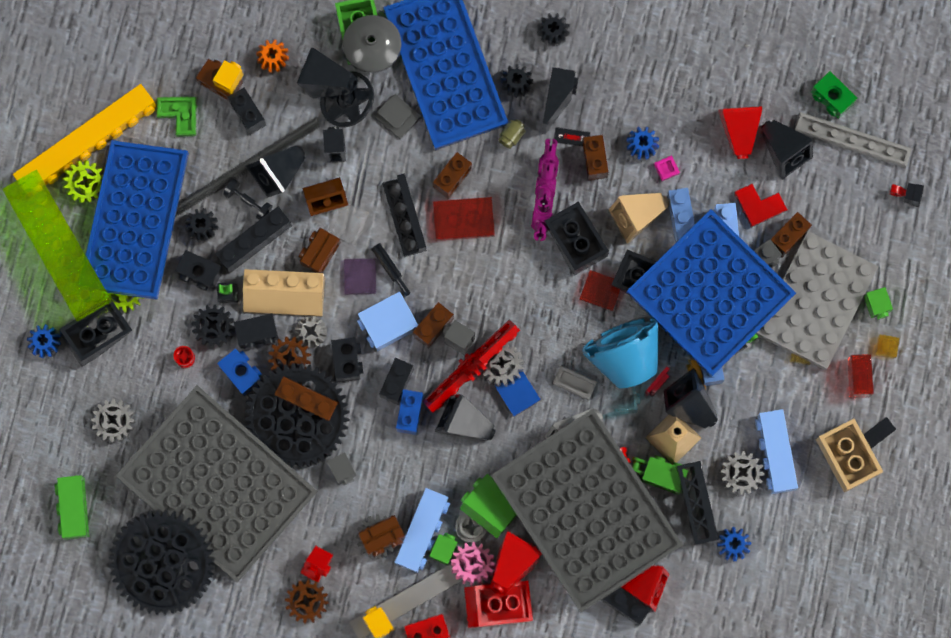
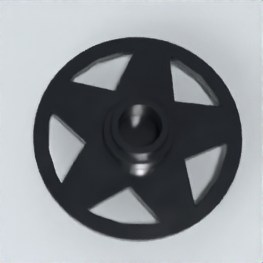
(349, 104)

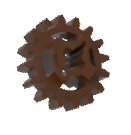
(291, 348)
(302, 588)

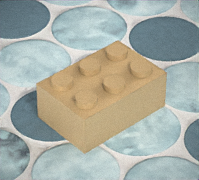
(849, 455)

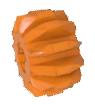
(265, 58)

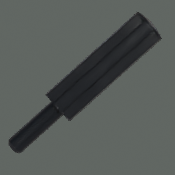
(389, 267)

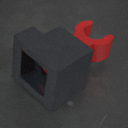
(912, 194)

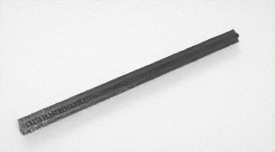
(312, 124)

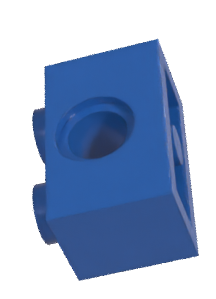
(231, 363)
(409, 412)

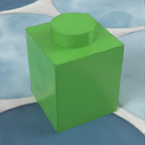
(878, 303)
(444, 548)

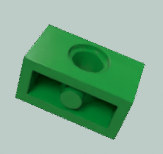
(832, 84)

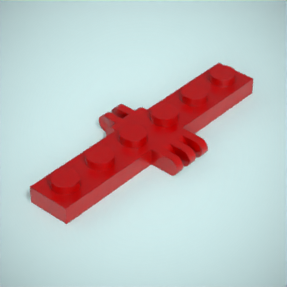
(471, 366)

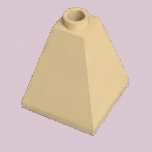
(637, 212)
(673, 446)

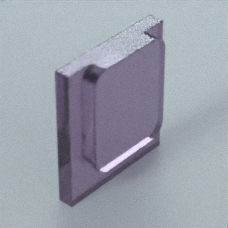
(359, 276)

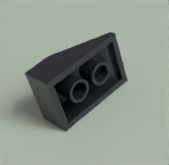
(561, 87)
(576, 238)
(631, 269)
(95, 333)

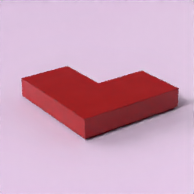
(759, 210)

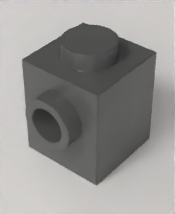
(769, 253)

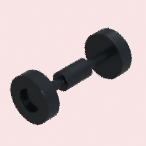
(232, 188)

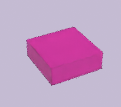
(666, 168)

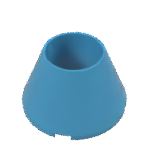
(626, 352)

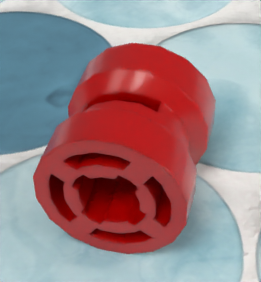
(181, 355)

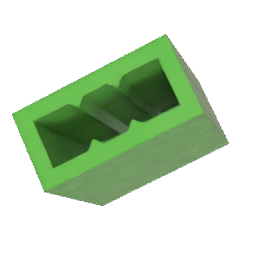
(488, 506)

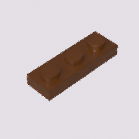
(306, 398)

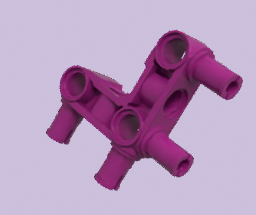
(545, 189)

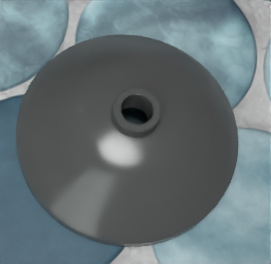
(374, 55)

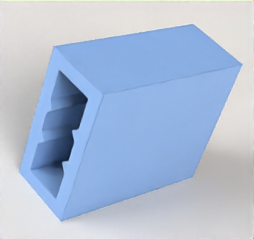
(387, 321)

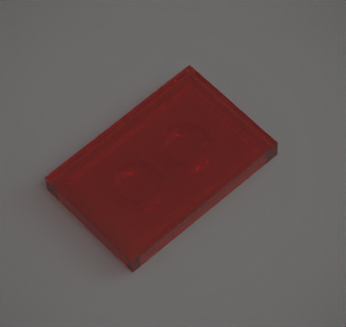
(463, 218)

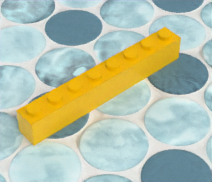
(91, 136)

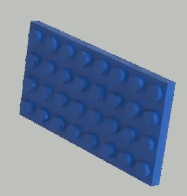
(446, 70)
(135, 217)

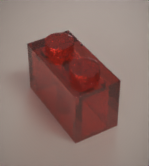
(860, 376)

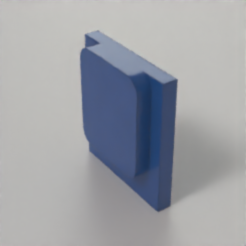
(519, 395)

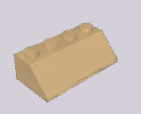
(283, 292)

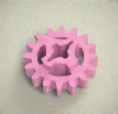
(466, 558)

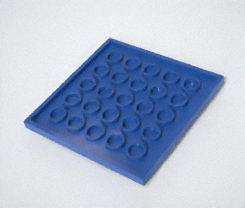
(711, 292)

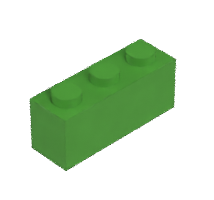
(72, 507)

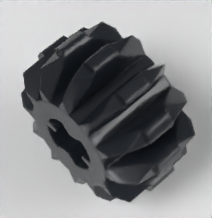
(546, 27)
(525, 81)
(200, 232)

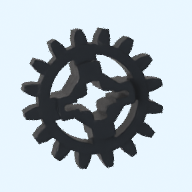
(207, 330)

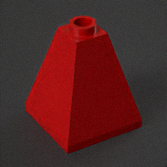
(741, 128)
(513, 563)
(648, 586)

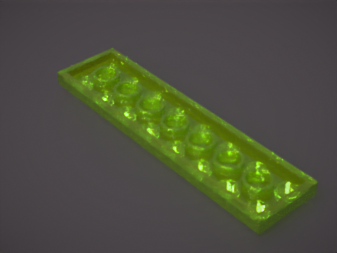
(57, 245)

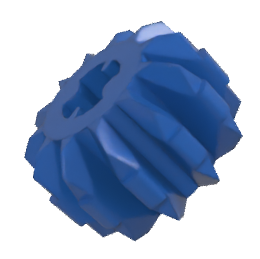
(651, 143)
(41, 349)
(728, 539)

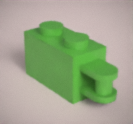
(659, 473)

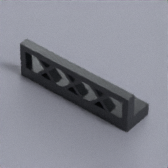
(410, 210)
(702, 501)

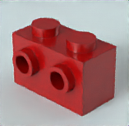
(429, 628)

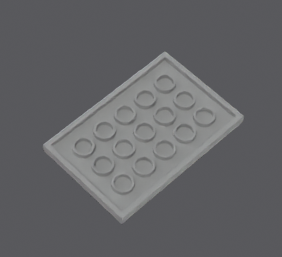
(827, 295)

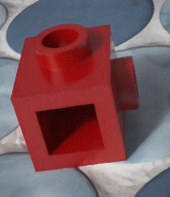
(317, 564)

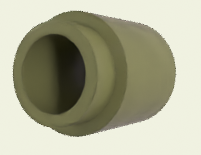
(512, 133)

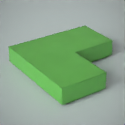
(182, 109)

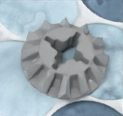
(320, 330)
(465, 534)

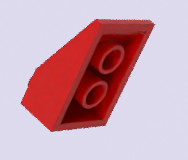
(489, 608)

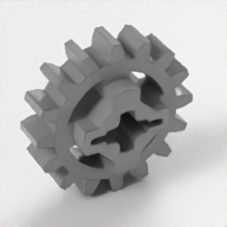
(510, 364)
(107, 426)
(748, 480)

